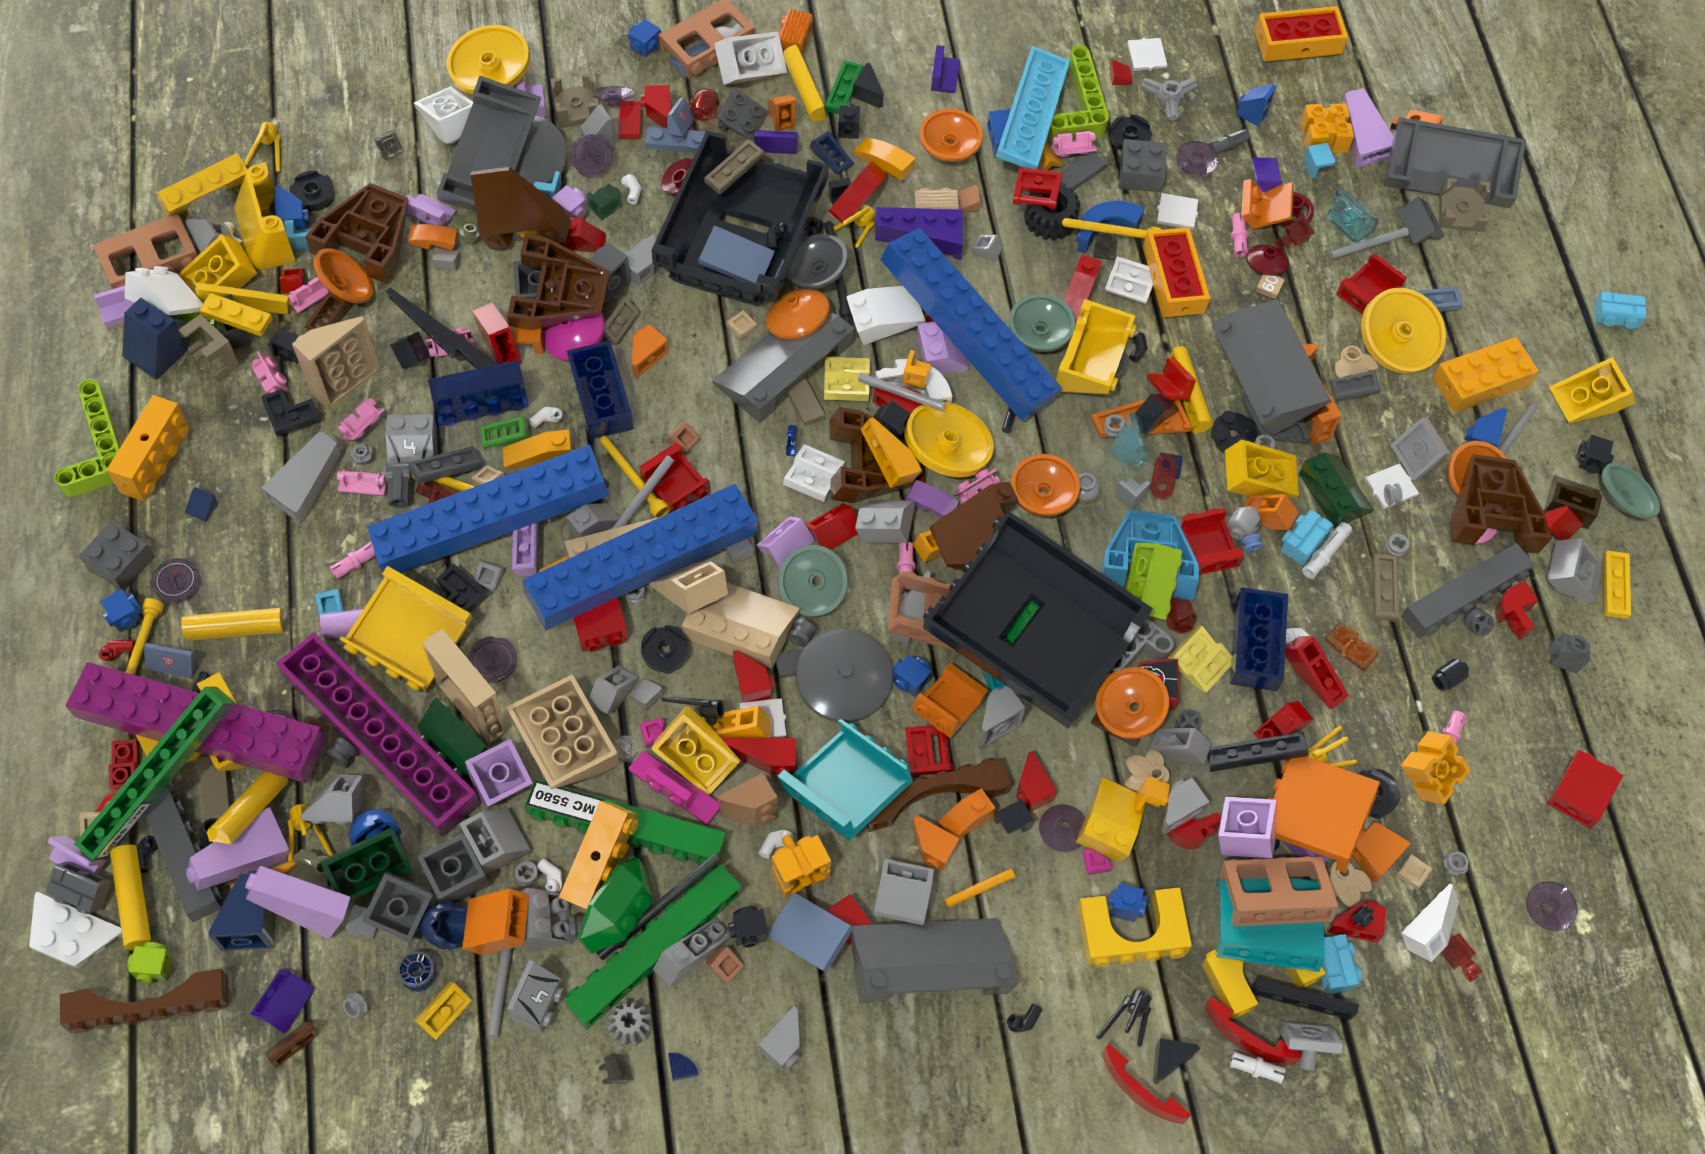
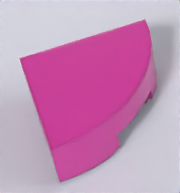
(651, 730)
(1095, 862)

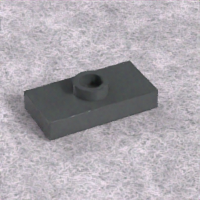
(1355, 386)

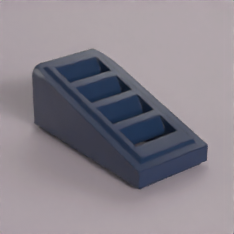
(832, 144)

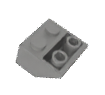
(336, 801)
(494, 838)
(903, 891)
(546, 920)

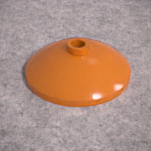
(950, 135)
(342, 276)
(797, 313)
(1460, 459)
(1049, 475)
(1126, 689)

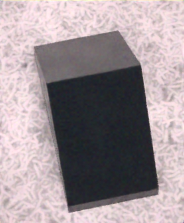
(867, 88)
(1155, 411)
(1171, 1056)

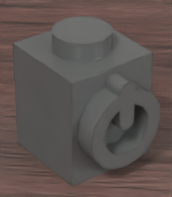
(1570, 652)

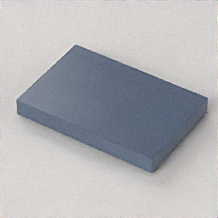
(735, 256)
(810, 932)

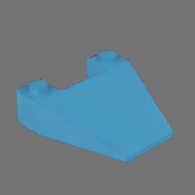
(1150, 528)

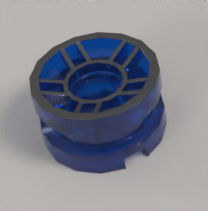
(412, 962)

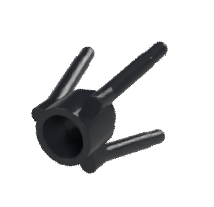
(708, 708)
(1137, 1006)

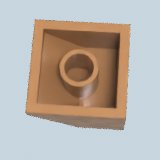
(750, 802)

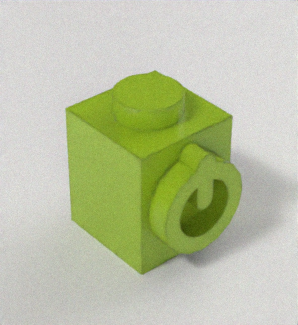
(150, 962)

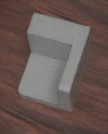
(1131, 492)

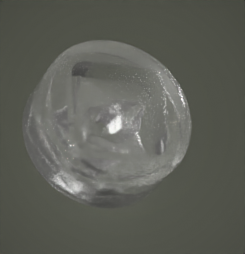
(626, 748)

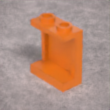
(1324, 422)
(950, 700)

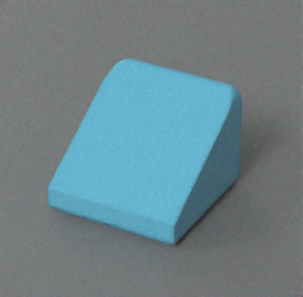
(329, 601)

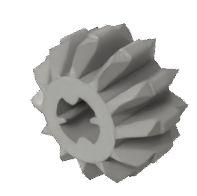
(640, 1023)

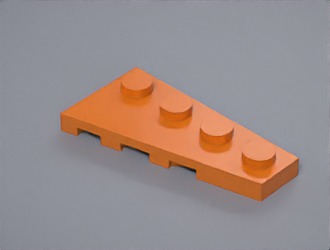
(1176, 423)

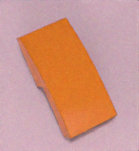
(426, 234)

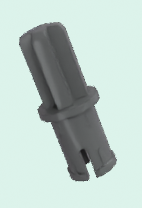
(1230, 141)

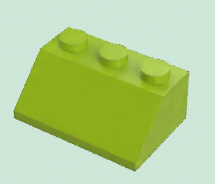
(1154, 576)

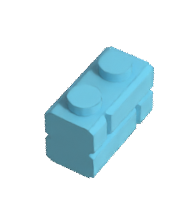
(1620, 310)
(1306, 537)
(1339, 966)

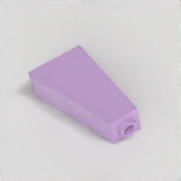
(1371, 135)
(255, 847)
(298, 900)

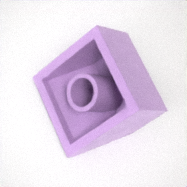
(938, 349)
(498, 773)
(1248, 827)

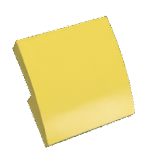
(842, 379)
(1202, 659)

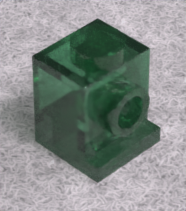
(605, 201)

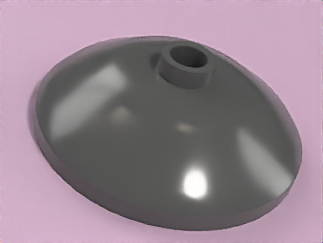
(818, 262)

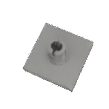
(1420, 449)
(1310, 1040)

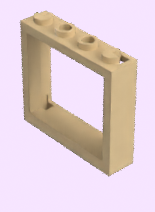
(465, 687)

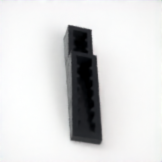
(440, 334)

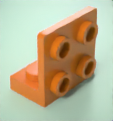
(1266, 207)

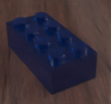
(600, 390)
(478, 393)
(1259, 639)

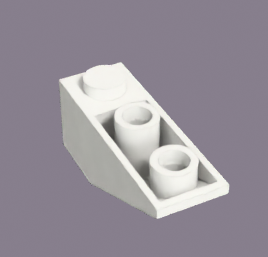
(1432, 927)

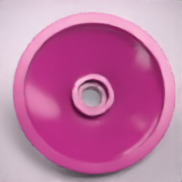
(573, 335)

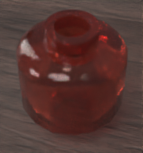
(704, 104)
(1181, 615)

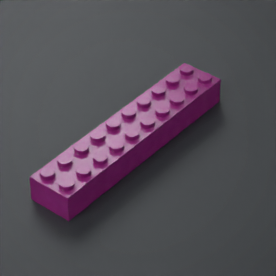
(152, 707)
(378, 734)

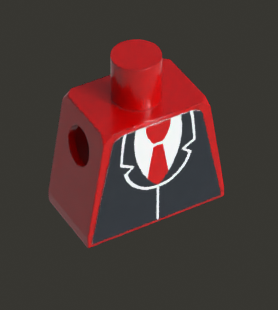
(1168, 672)

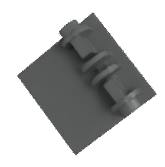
(741, 114)

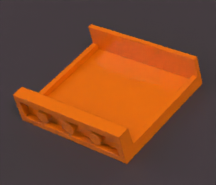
(1322, 807)

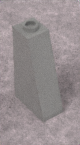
(303, 477)

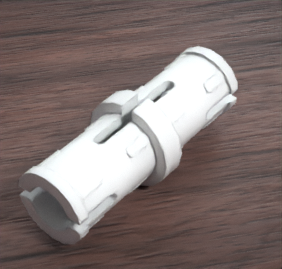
(1257, 1067)

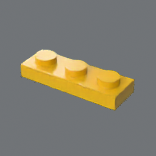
(236, 314)
(1617, 584)

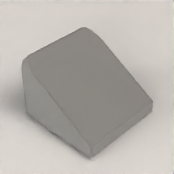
(988, 246)
(445, 259)
(740, 551)
(488, 574)
(646, 694)
(356, 926)

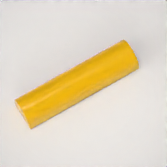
(804, 84)
(1195, 407)
(232, 624)
(246, 808)
(130, 896)

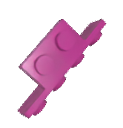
(674, 787)

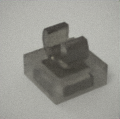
(388, 144)
(1105, 247)
(617, 1069)

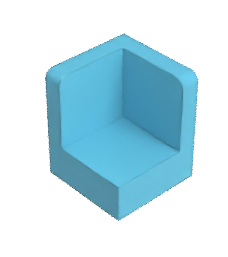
(1318, 157)
(550, 189)
(296, 237)

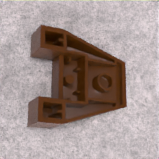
(512, 204)
(367, 223)
(567, 286)
(864, 477)
(1501, 499)
(971, 524)

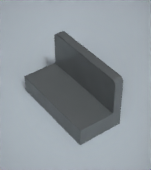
(1420, 221)

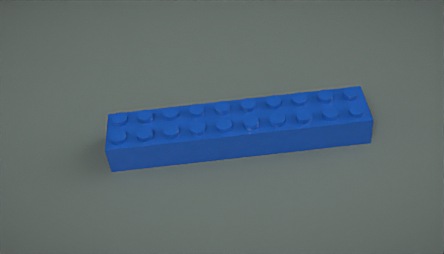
(971, 324)
(488, 510)
(639, 556)

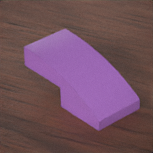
(931, 499)

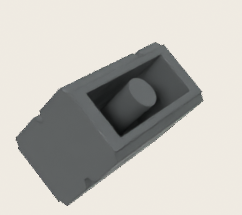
(78, 887)

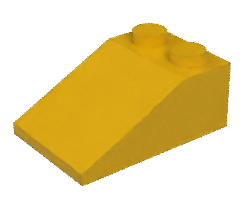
(219, 264)
(1593, 392)
(1260, 470)
(695, 751)
(1111, 821)

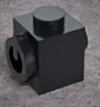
(848, 121)
(892, 417)
(1595, 454)
(748, 926)

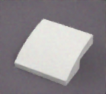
(1130, 280)
(812, 472)

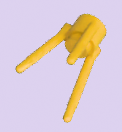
(267, 135)
(862, 217)
(1320, 754)
(296, 822)

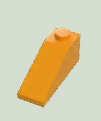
(537, 449)
(892, 456)
(744, 723)

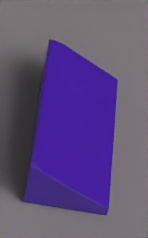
(1267, 173)

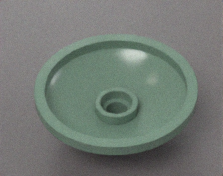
(1044, 314)
(1630, 491)
(798, 577)

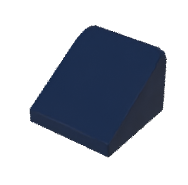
(201, 504)

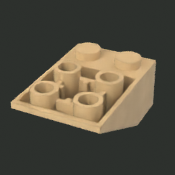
(693, 585)

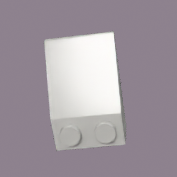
(750, 57)
(445, 113)
(162, 290)
(884, 312)

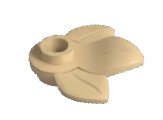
(1350, 366)
(1143, 766)
(1350, 886)

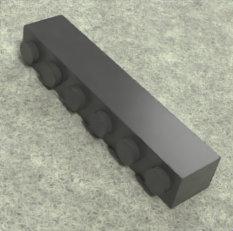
(1467, 591)
(176, 848)

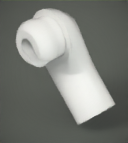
(635, 188)
(546, 414)
(773, 841)
(553, 874)

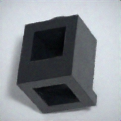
(282, 345)

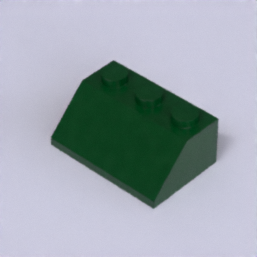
(1334, 489)
(450, 737)
(364, 864)

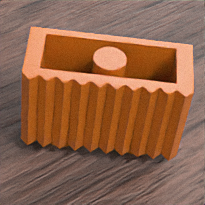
(795, 29)

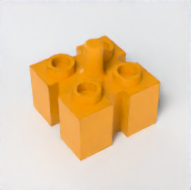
(1327, 126)
(1435, 767)
(800, 865)

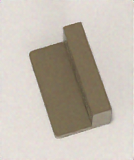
(618, 316)

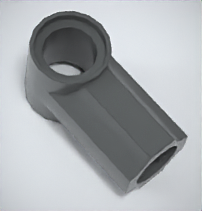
(398, 480)

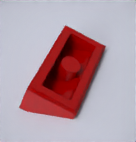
(1563, 522)

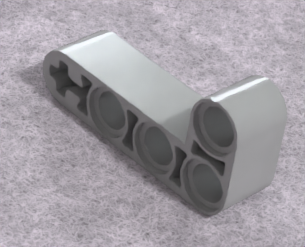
(1147, 645)

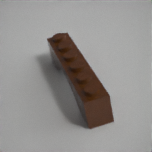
(967, 779)
(199, 992)

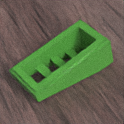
(511, 424)

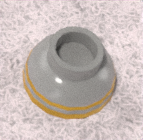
(1089, 489)

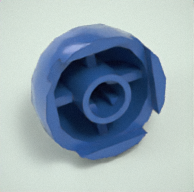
(370, 824)

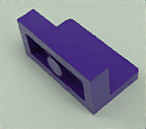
(944, 72)
(776, 141)
(282, 1000)

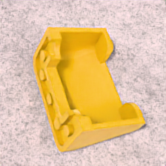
(262, 236)
(1095, 349)

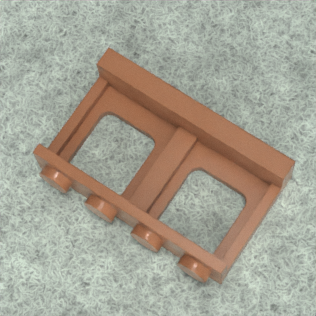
(702, 25)
(142, 242)
(911, 627)
(1283, 903)

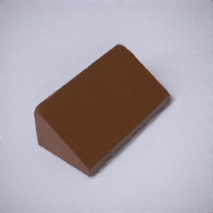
(291, 1044)

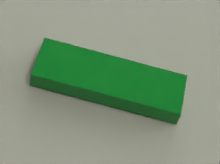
(843, 87)

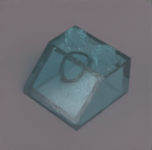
(1351, 216)
(1131, 442)

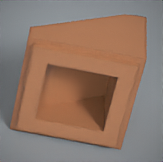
(969, 199)
(684, 436)
(724, 964)

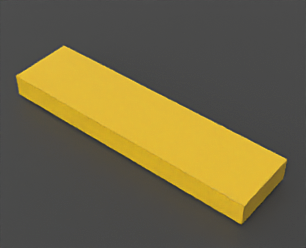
(259, 300)

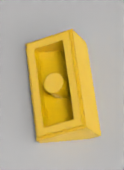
(443, 1010)

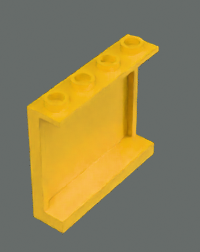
(398, 623)

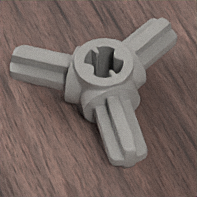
(1169, 94)

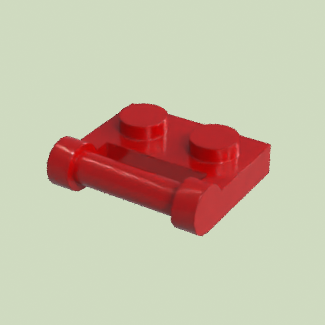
(1038, 182)
(920, 751)

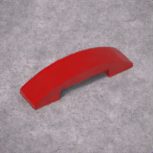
(858, 192)
(1245, 1040)
(1170, 1111)

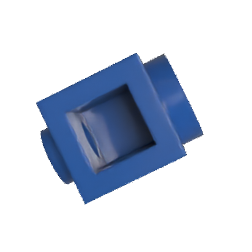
(644, 37)
(121, 610)
(911, 675)
(1127, 902)

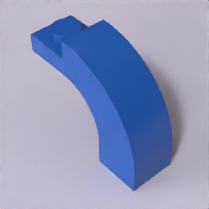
(1112, 213)

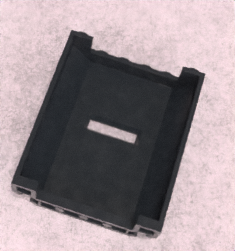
(762, 195)
(1069, 640)

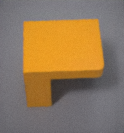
(916, 372)
(1153, 792)

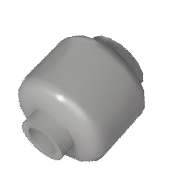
(1244, 522)

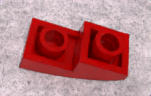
(124, 761)

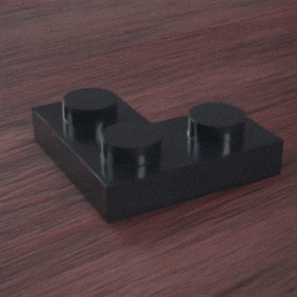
(286, 417)
(463, 590)

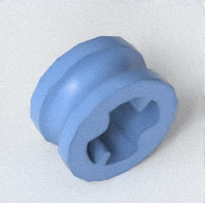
(1252, 543)

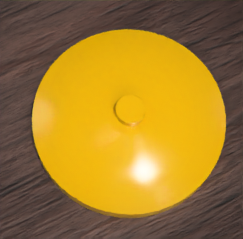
(491, 53)
(1403, 331)
(949, 440)

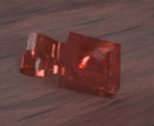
(1296, 231)
(434, 492)
(1458, 954)

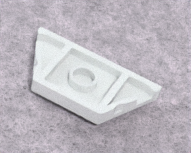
(68, 934)

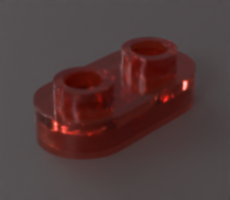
(1164, 476)

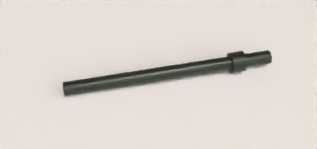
(844, 311)
(665, 901)

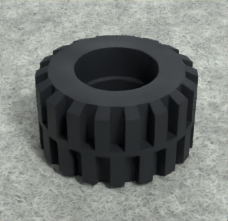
(1050, 224)

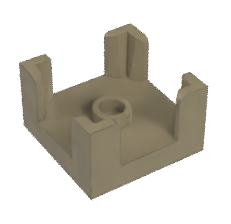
(574, 103)
(1463, 207)
(211, 345)

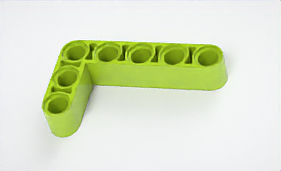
(1094, 112)
(80, 473)

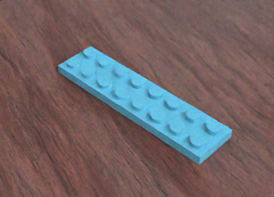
(1033, 109)

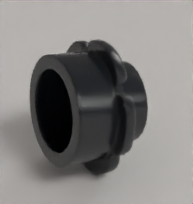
(1362, 916)

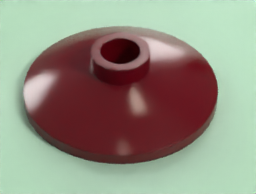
(675, 175)
(1267, 260)

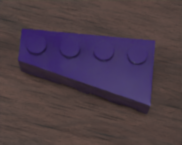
(940, 225)

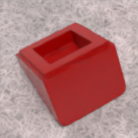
(1120, 73)
(291, 279)

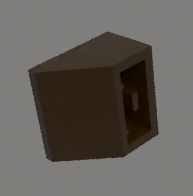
(1578, 497)

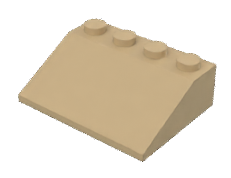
(336, 359)
(743, 623)
(563, 733)

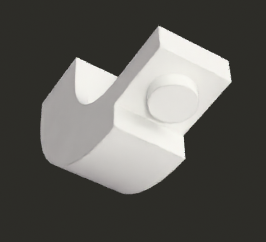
(935, 387)

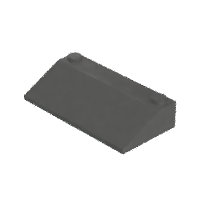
(490, 138)
(1430, 153)
(777, 363)
(1271, 365)
(931, 958)

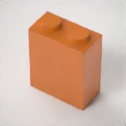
(496, 922)

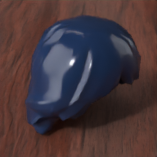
(444, 925)

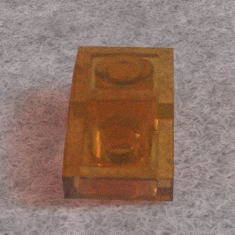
(1349, 646)

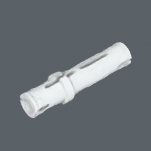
(1322, 556)

